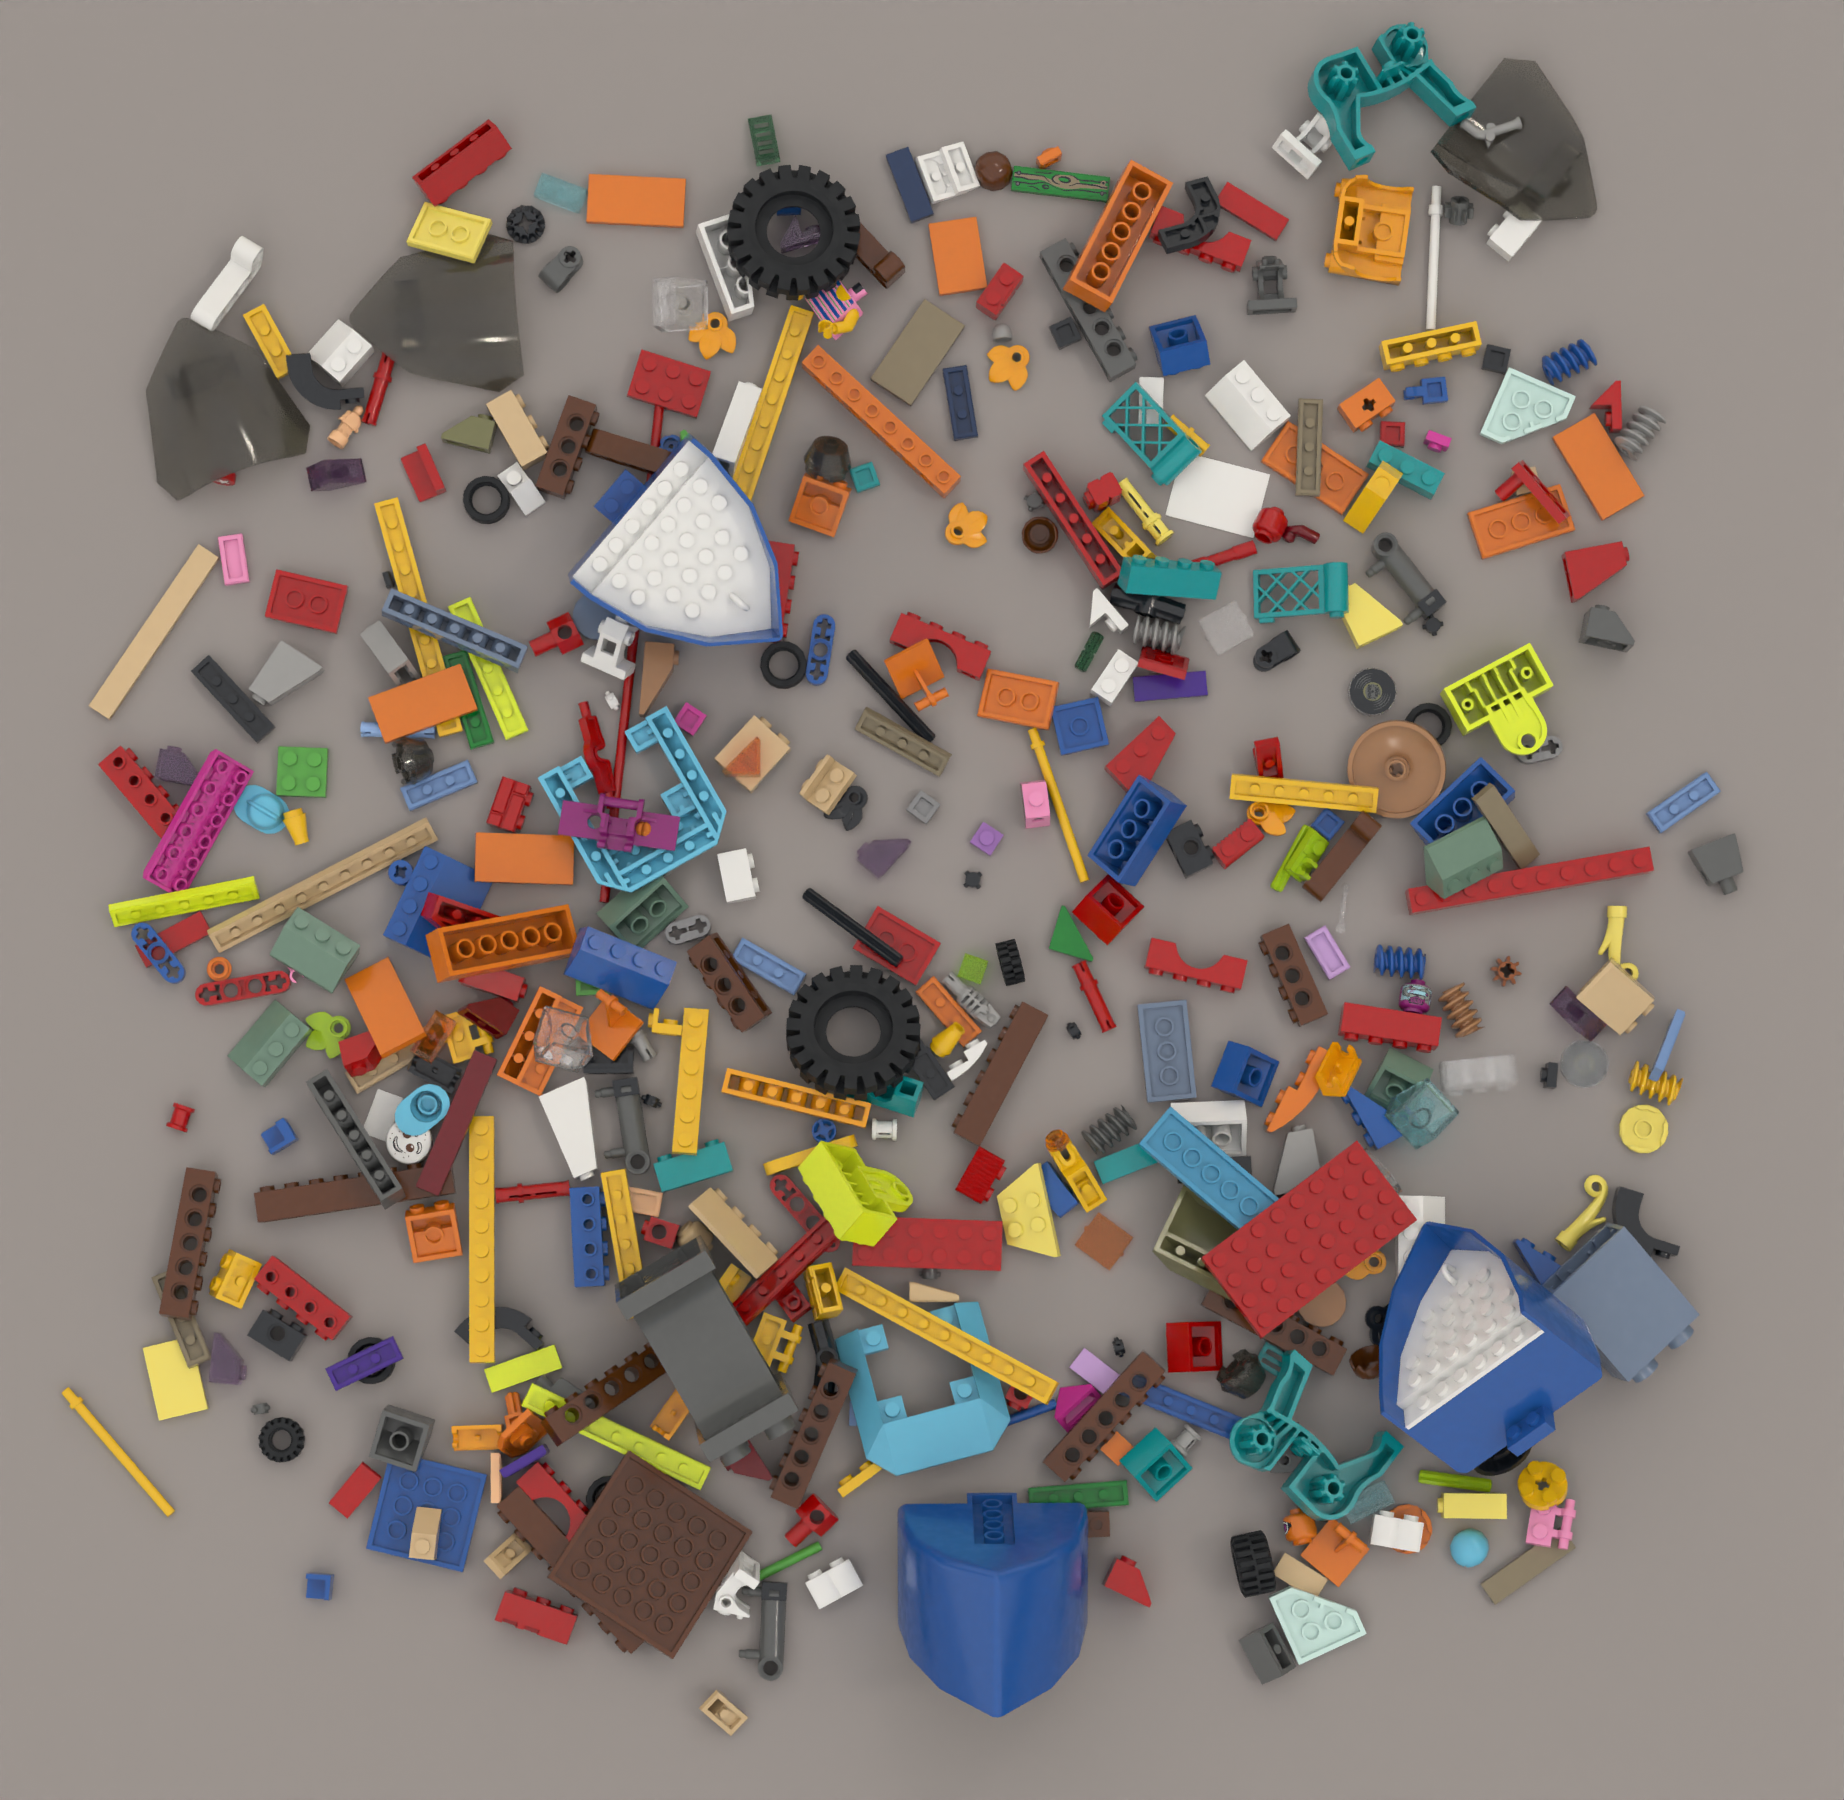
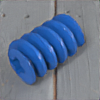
(1567, 360)
(1399, 961)

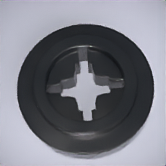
(535, 229)

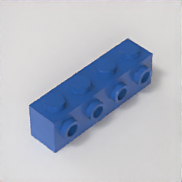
(587, 1237)

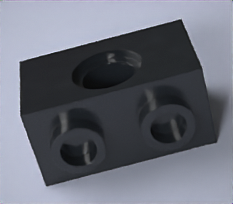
(1189, 863)
(263, 1330)

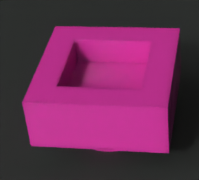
(1436, 441)
(690, 719)

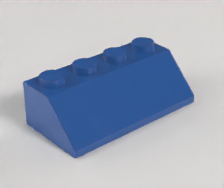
(1455, 807)
(1136, 831)
(619, 967)

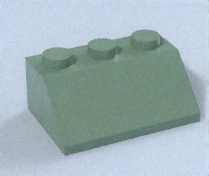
(1462, 858)
(643, 913)
(315, 950)
(269, 1043)

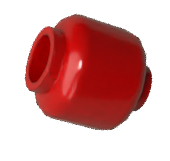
(1270, 525)

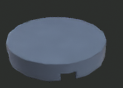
(588, 616)

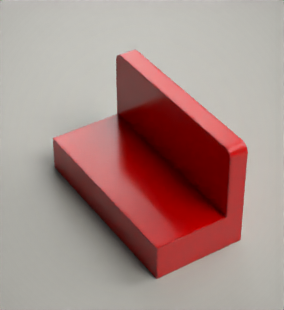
(423, 474)

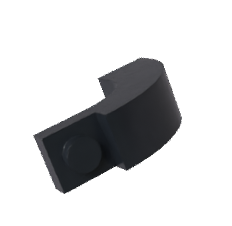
(304, 381)
(1626, 1213)
(508, 1319)

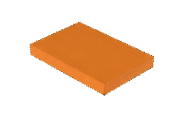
(957, 256)
(1018, 699)

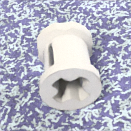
(884, 1129)

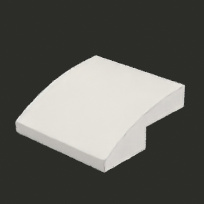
(947, 172)

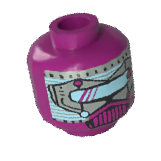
(1415, 997)

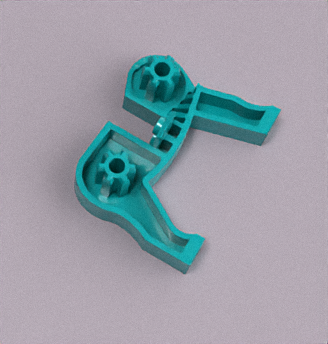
(1347, 83)
(1318, 1483)

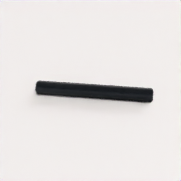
(890, 696)
(852, 927)

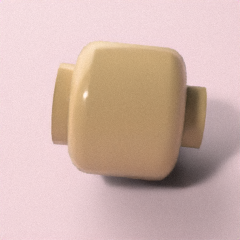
(691, 1230)

